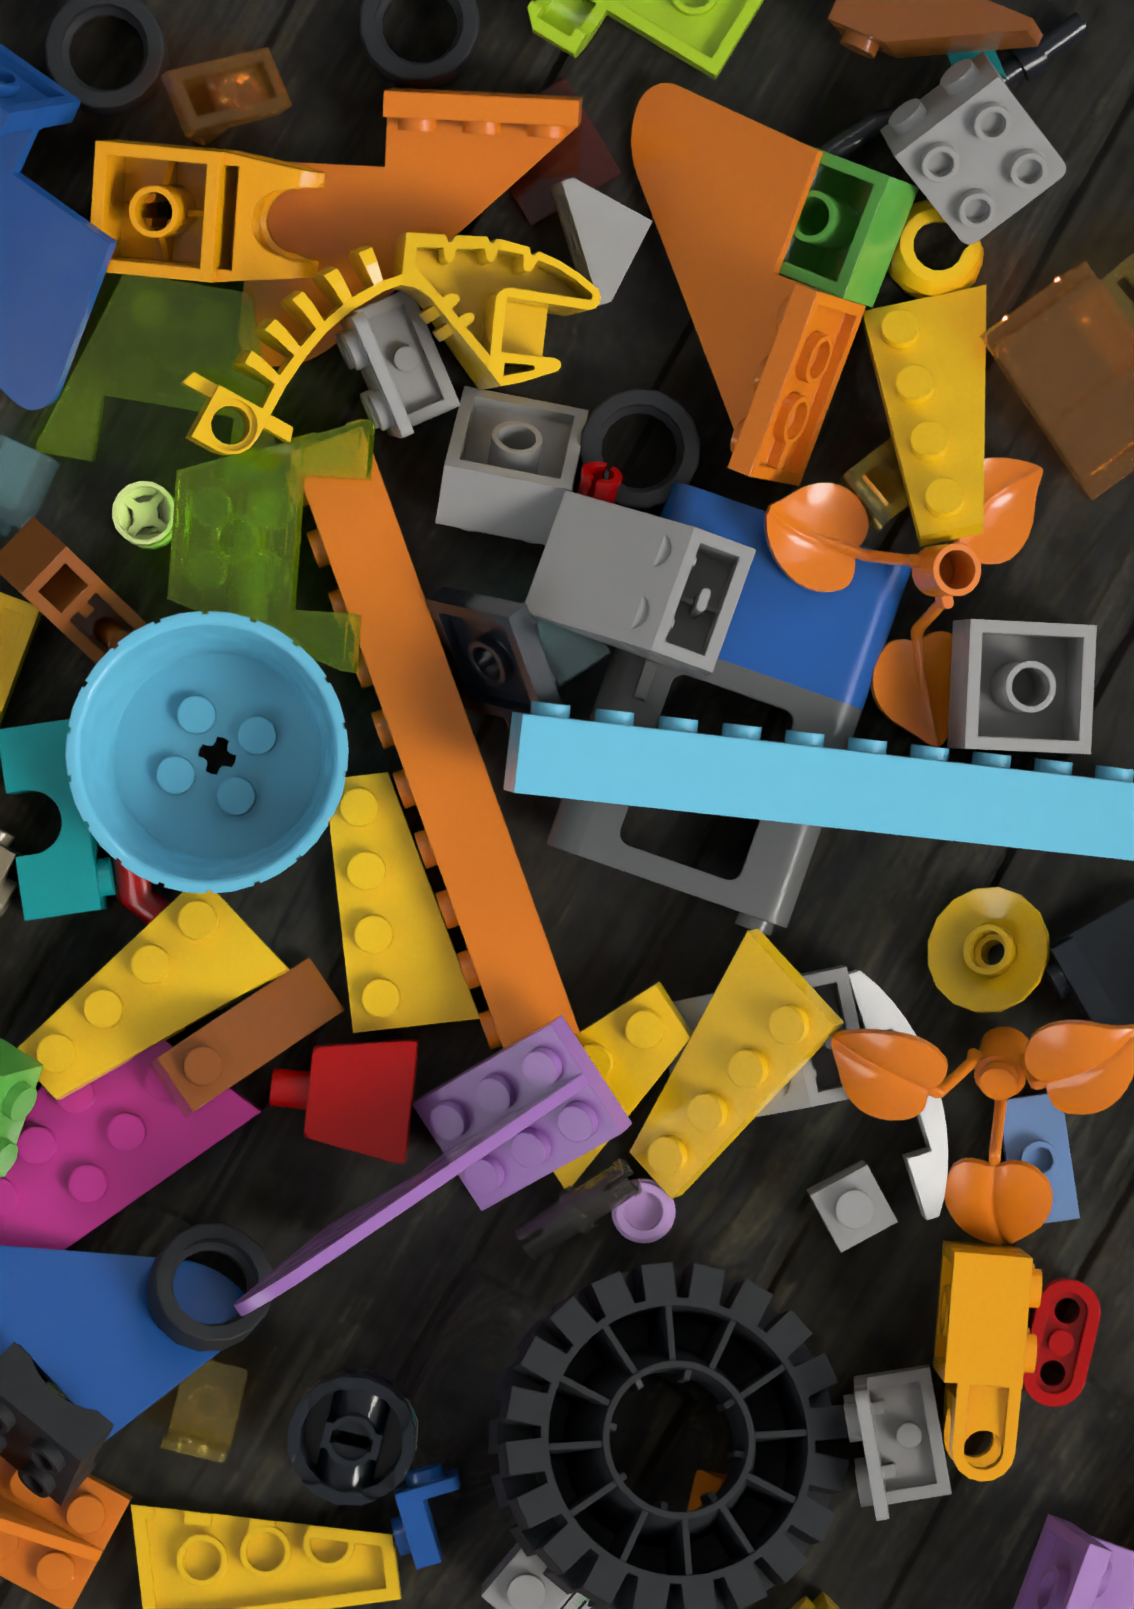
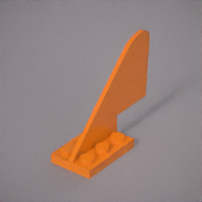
(441, 170)
(726, 215)
(52, 1545)

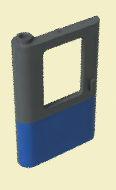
(781, 648)

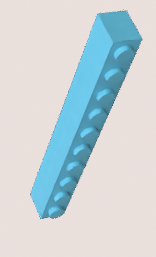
(819, 784)

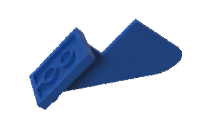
(47, 251)
(93, 1329)

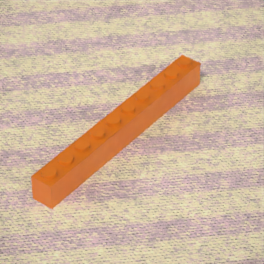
(438, 758)

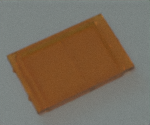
(1075, 373)

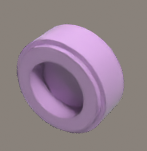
(646, 1215)

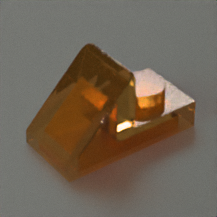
(226, 93)

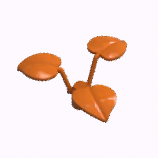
(816, 542)
(1077, 1061)

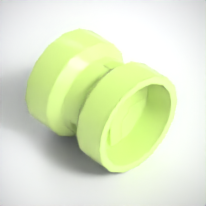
(137, 508)

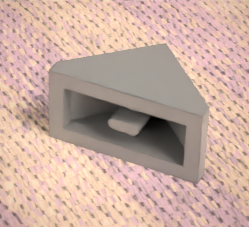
(599, 234)

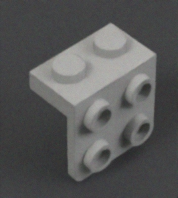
(973, 149)
(397, 363)
(900, 1437)

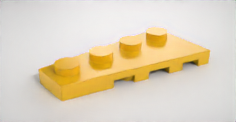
(934, 403)
(162, 981)

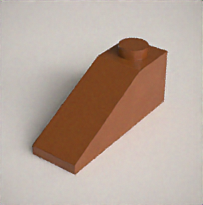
(930, 27)
(66, 591)
(246, 1037)

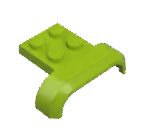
(691, 30)

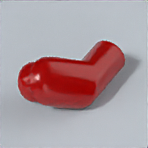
(137, 893)

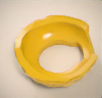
(920, 280)

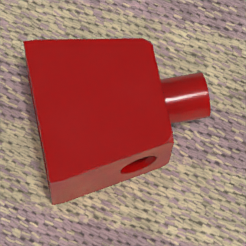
(355, 1096)

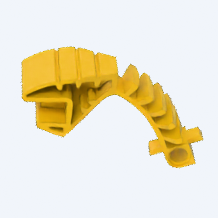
(477, 293)

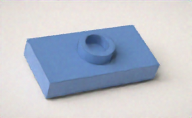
(1039, 1136)

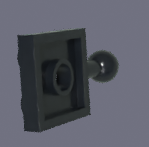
(493, 652)

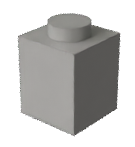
(851, 1205)

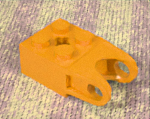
(217, 211)
(984, 1349)

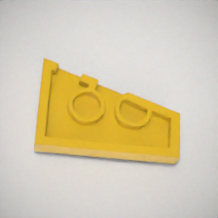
(631, 1053)

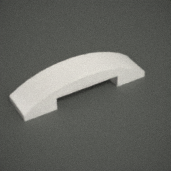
(927, 1165)

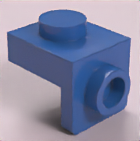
(415, 1526)

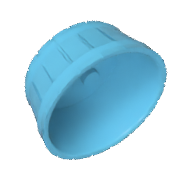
(141, 741)

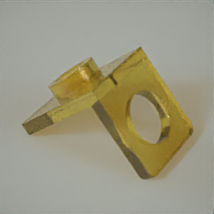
(207, 1411)

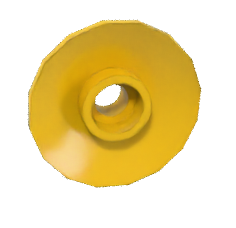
(962, 943)

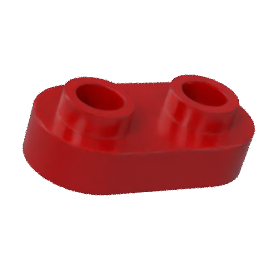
(1063, 1341)

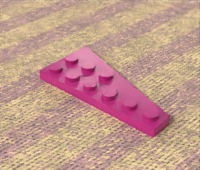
(103, 1151)

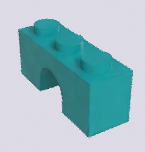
(70, 873)

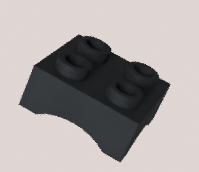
(43, 1433)

